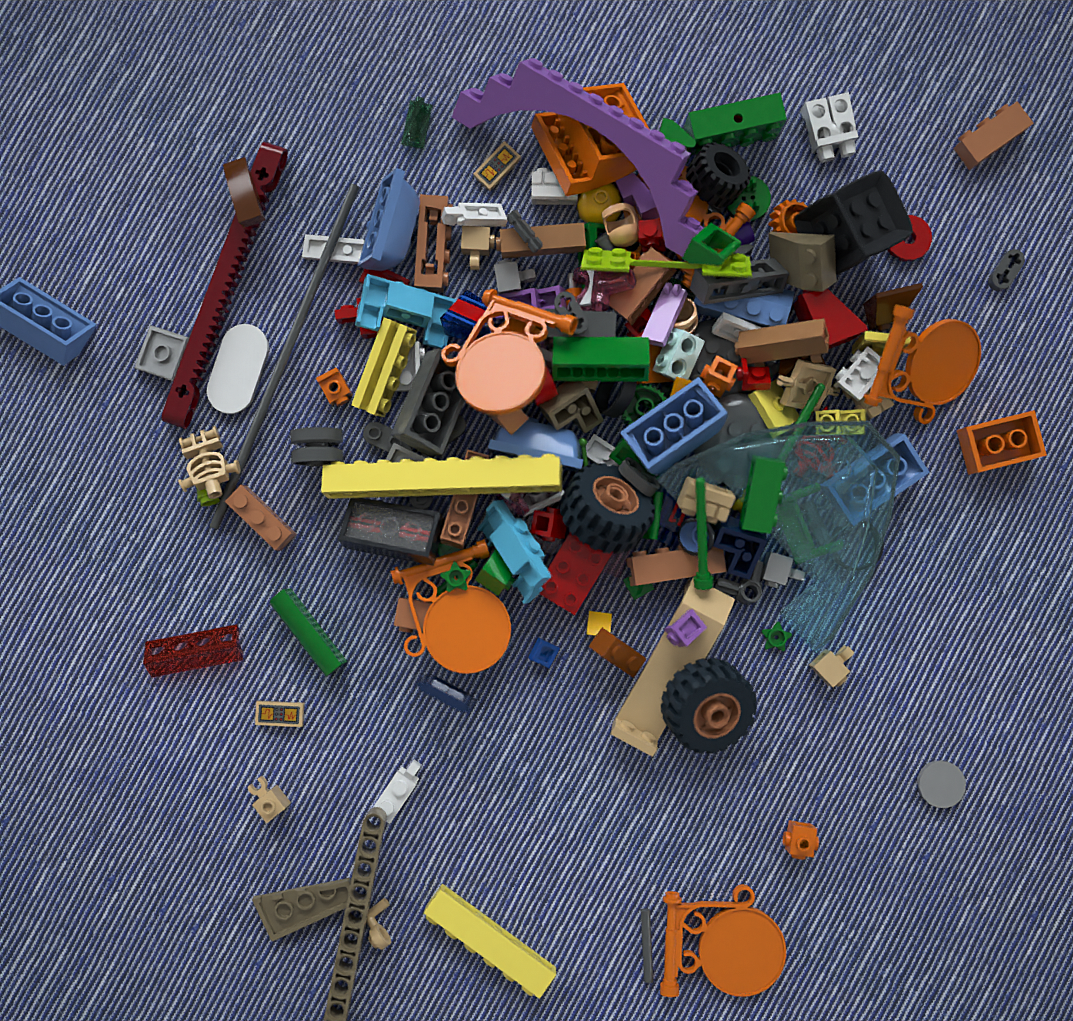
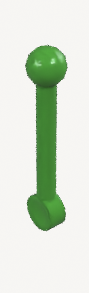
(583, 442)

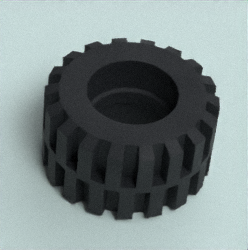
(718, 174)

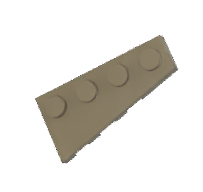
(299, 907)

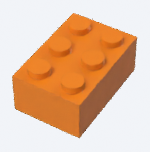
(1001, 442)

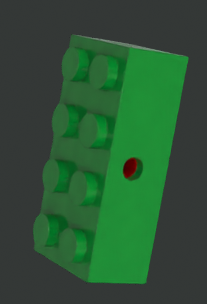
(737, 122)

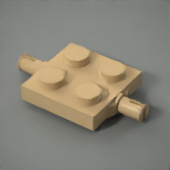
(803, 382)

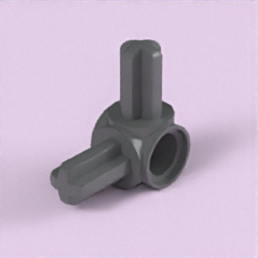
(737, 589)

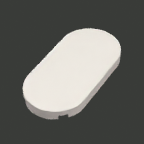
(238, 369)

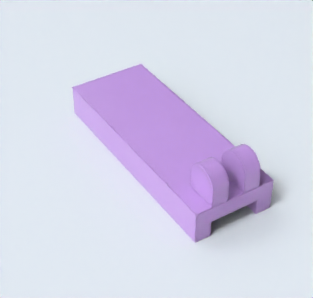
(665, 314)

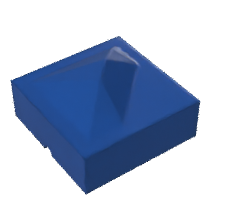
(543, 653)

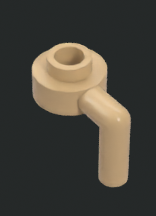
(378, 936)

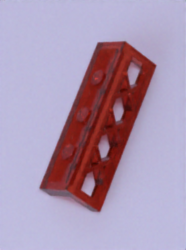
(192, 656)

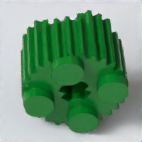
(647, 397)

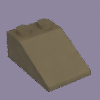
(806, 258)

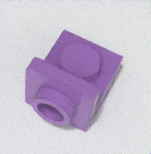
(685, 629)

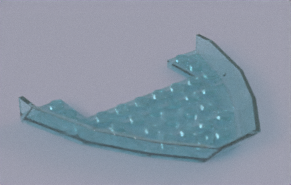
(830, 509)

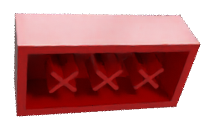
(573, 573)

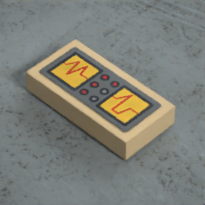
(497, 166)
(279, 713)

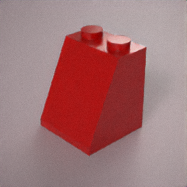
(839, 319)

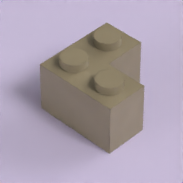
(572, 404)

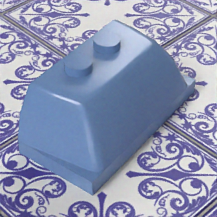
(390, 224)
(675, 427)
(539, 439)

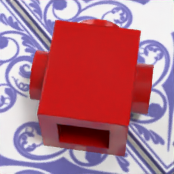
(548, 524)

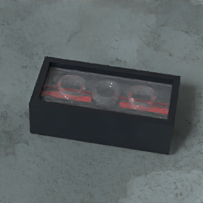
(392, 530)

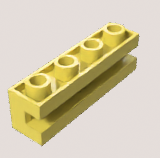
(384, 367)

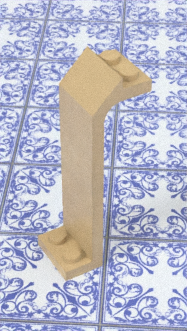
(640, 716)

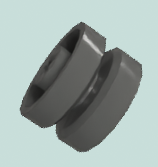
(316, 446)

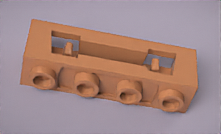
(432, 282)

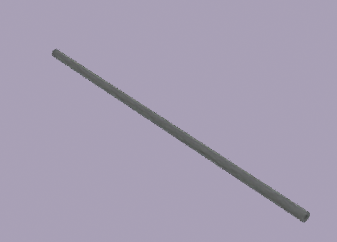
(286, 352)

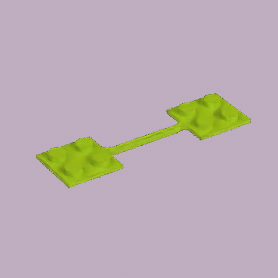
(620, 260)

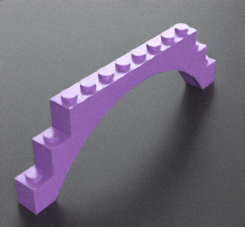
(653, 155)

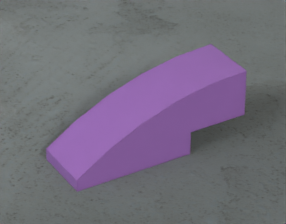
(637, 194)
(538, 298)

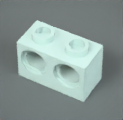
(678, 355)

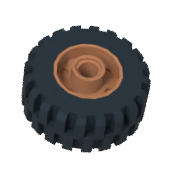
(606, 509)
(708, 705)

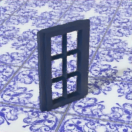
(446, 693)

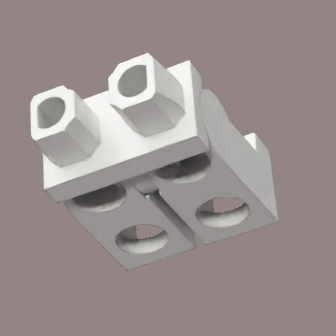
(830, 126)

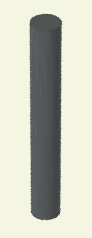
(647, 945)

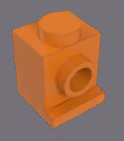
(334, 377)

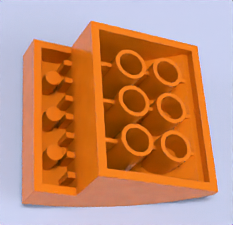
(580, 153)

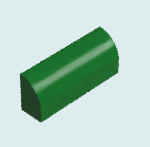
(601, 359)
(307, 631)

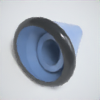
(688, 536)

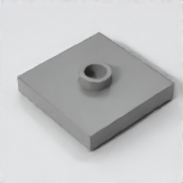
(161, 353)

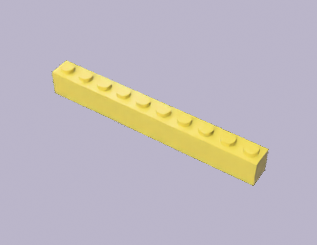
(442, 477)

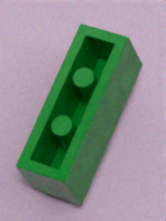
(763, 494)

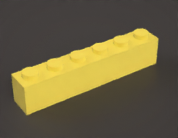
(490, 941)

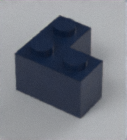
(742, 544)

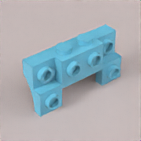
(405, 304)
(517, 549)

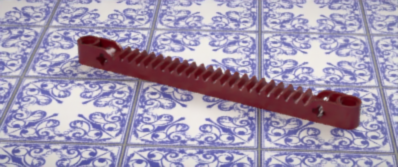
(181, 408)

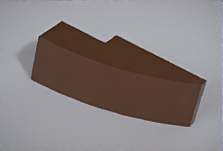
(243, 192)

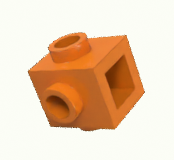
(719, 376)
(800, 839)

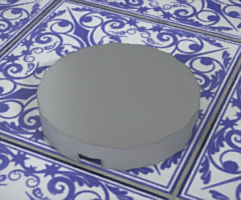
(941, 784)

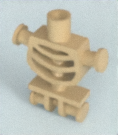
(207, 467)

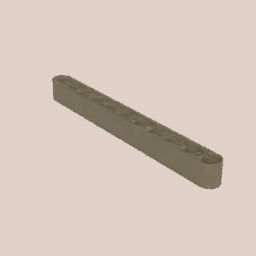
(354, 925)

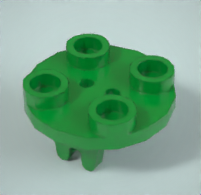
(761, 200)

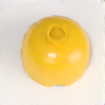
(594, 202)

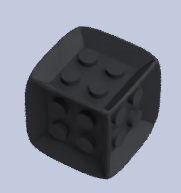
(861, 216)

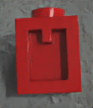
(753, 377)

